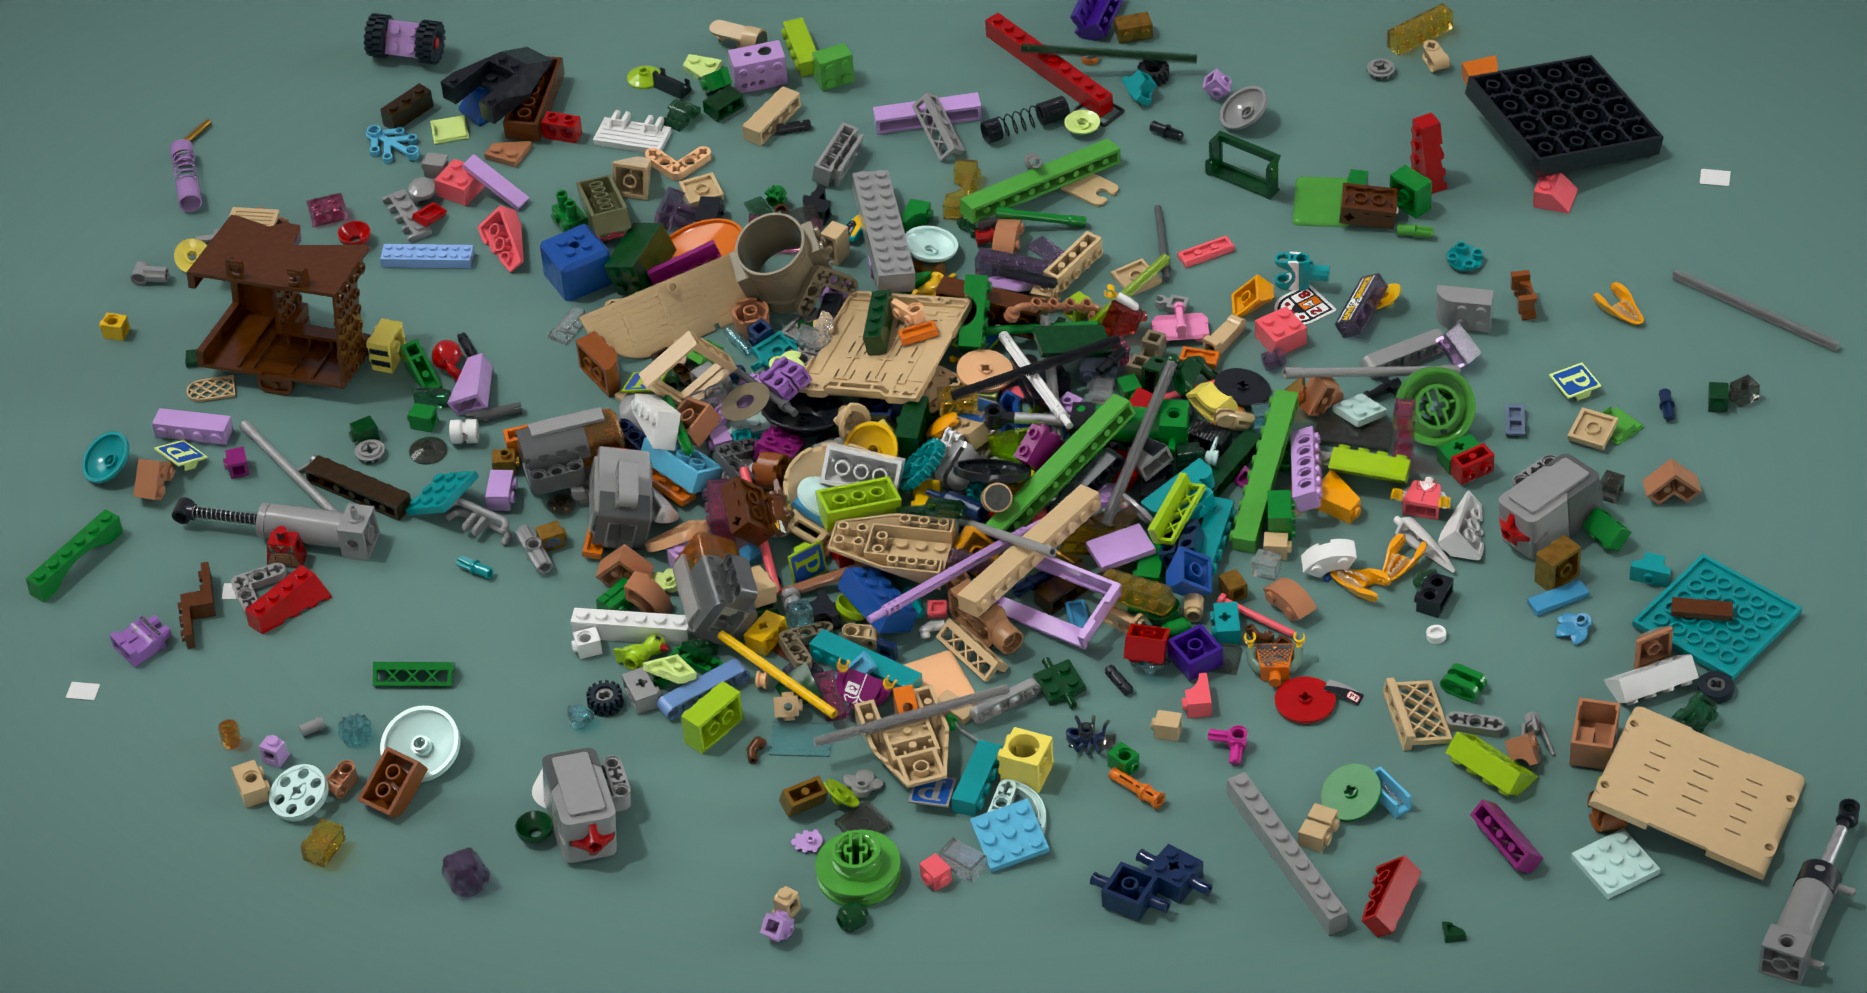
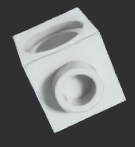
(586, 643)

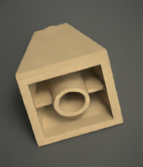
(633, 177)

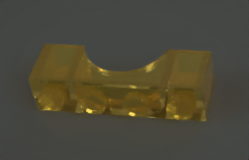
(965, 175)

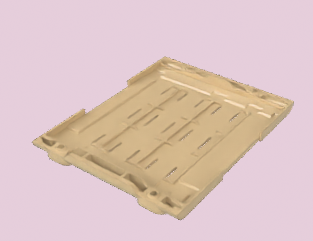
(912, 369)
(1698, 791)

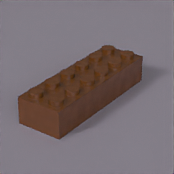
(526, 119)
(999, 302)

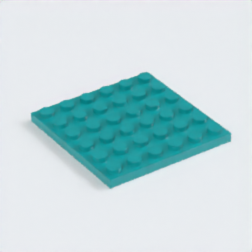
(1719, 644)

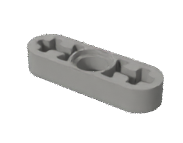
(1491, 721)

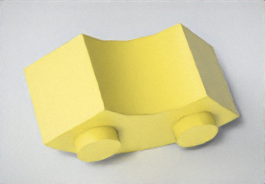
(1209, 399)

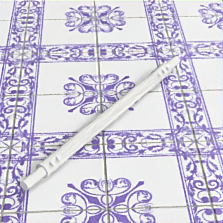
(1036, 380)

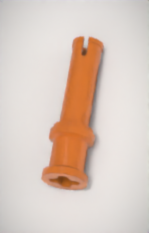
(1143, 791)

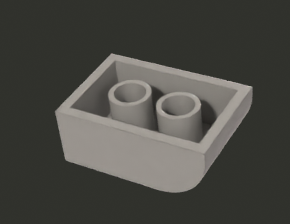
(1465, 306)

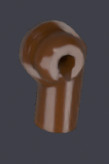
(752, 748)

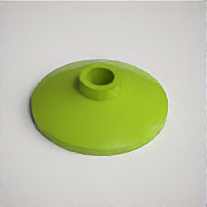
(642, 77)
(840, 793)

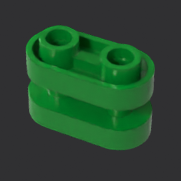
(1463, 682)

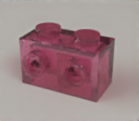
(327, 210)

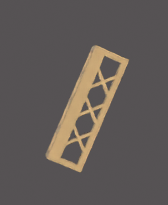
(976, 645)

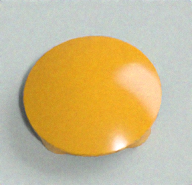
(940, 424)

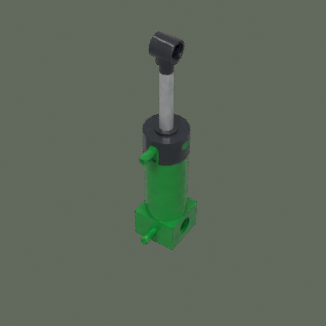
(1169, 425)

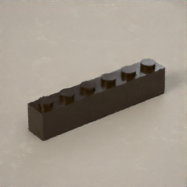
(358, 487)

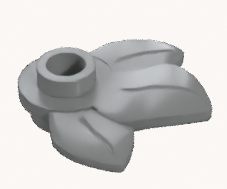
(862, 783)

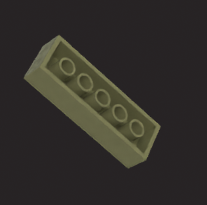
(603, 205)

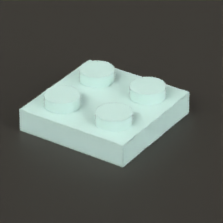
(1359, 410)

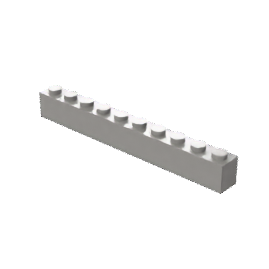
(1287, 854)

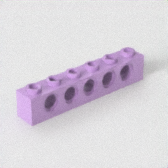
(1306, 469)

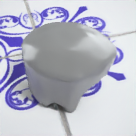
(421, 189)

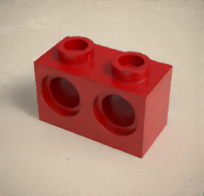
(561, 127)

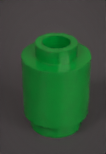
(1177, 626)

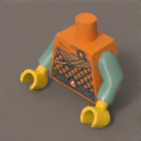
(1274, 661)

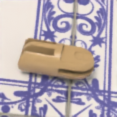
(1233, 419)

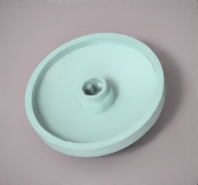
(425, 736)

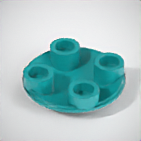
(1464, 257)

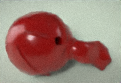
(446, 356)

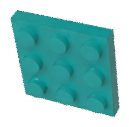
(441, 493)

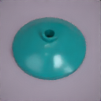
(105, 457)

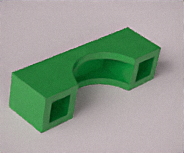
(972, 335)

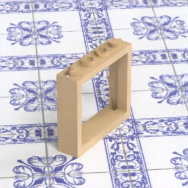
(721, 369)

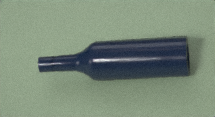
(974, 508)

